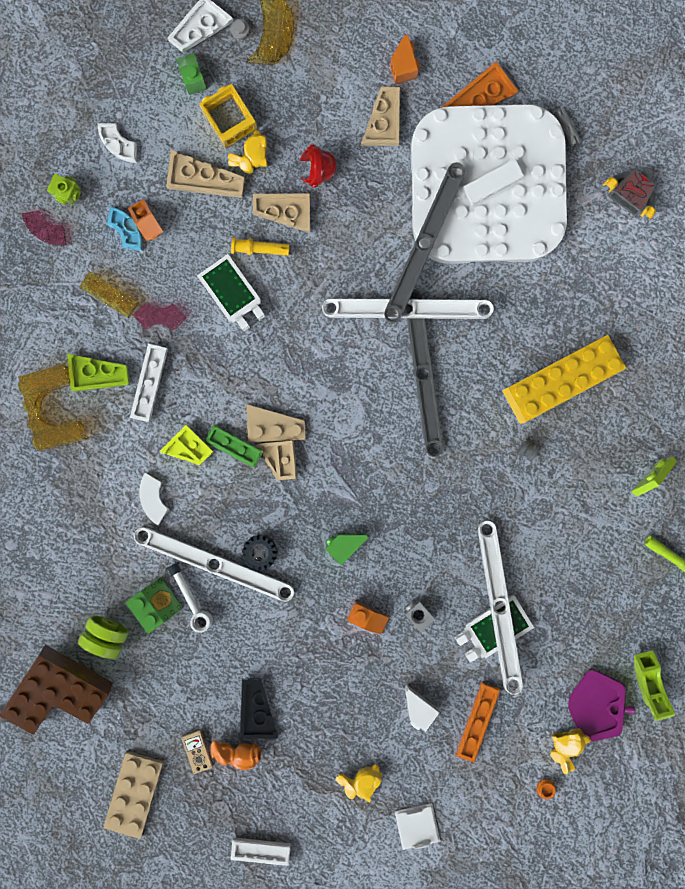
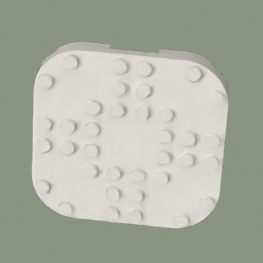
(513, 223)

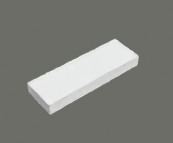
(493, 181)

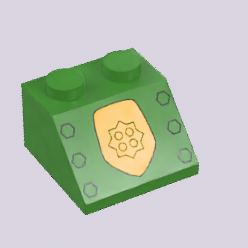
(154, 605)

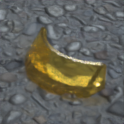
(276, 34)

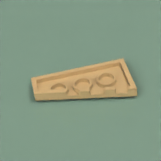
(200, 177)

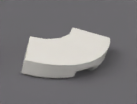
(117, 144)
(151, 500)

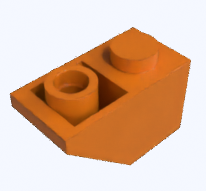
(403, 63)

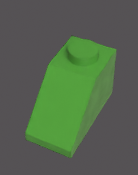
(191, 73)
(344, 545)

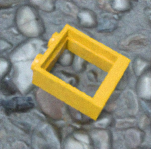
(238, 131)

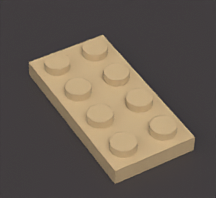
(133, 794)

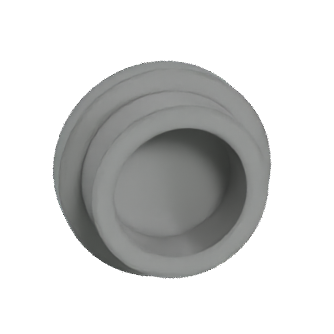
(239, 29)

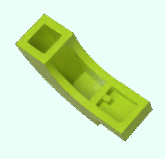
(651, 686)

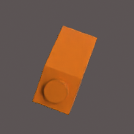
(145, 220)
(367, 618)

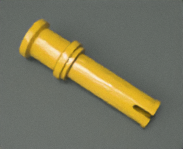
(250, 246)

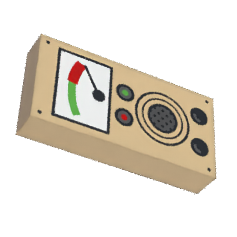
(197, 751)

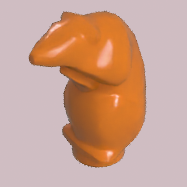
(242, 757)

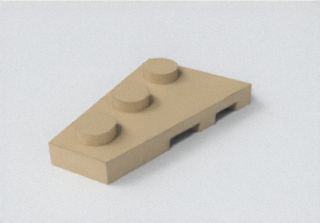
(272, 426)

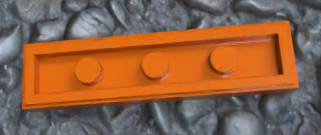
(477, 722)

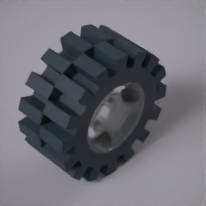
(263, 556)

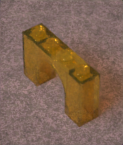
(34, 389)

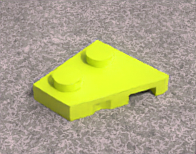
(187, 446)

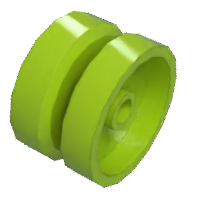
(103, 637)

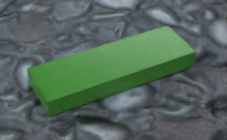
(234, 446)

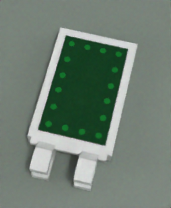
(231, 291)
(481, 629)

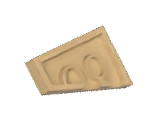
(384, 120)
(285, 209)

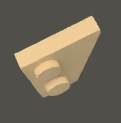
(280, 458)

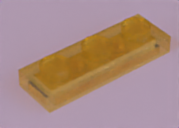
(109, 294)

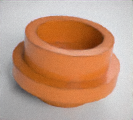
(546, 789)

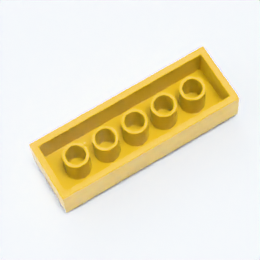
(564, 379)

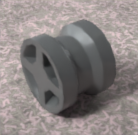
(528, 449)

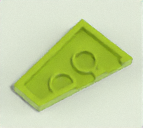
(95, 374)

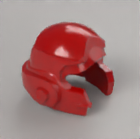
(322, 165)

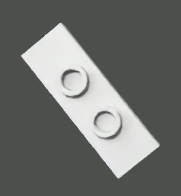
(260, 851)

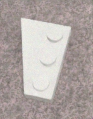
(199, 24)

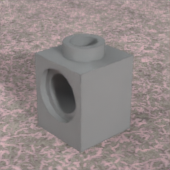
(420, 623)

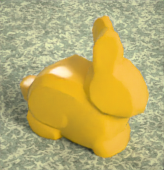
(254, 154)
(568, 745)
(363, 784)

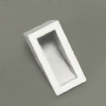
(420, 710)

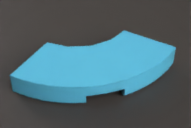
(126, 227)

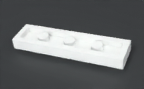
(148, 383)

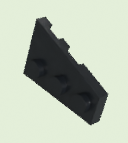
(255, 714)

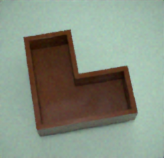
(58, 683)

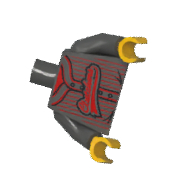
(634, 191)

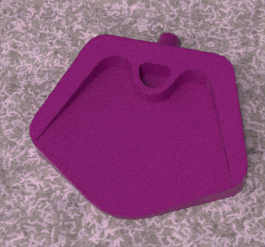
(599, 705)

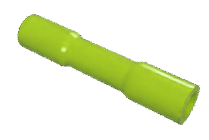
(661, 549)

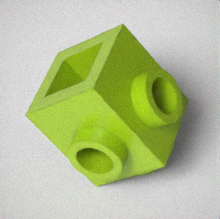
(64, 189)

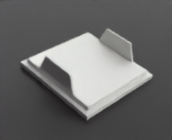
(417, 826)

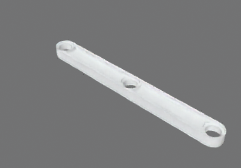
(421, 309)
(201, 558)
(501, 620)

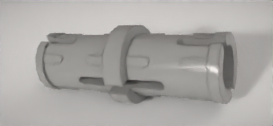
(568, 127)

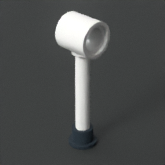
(175, 571)

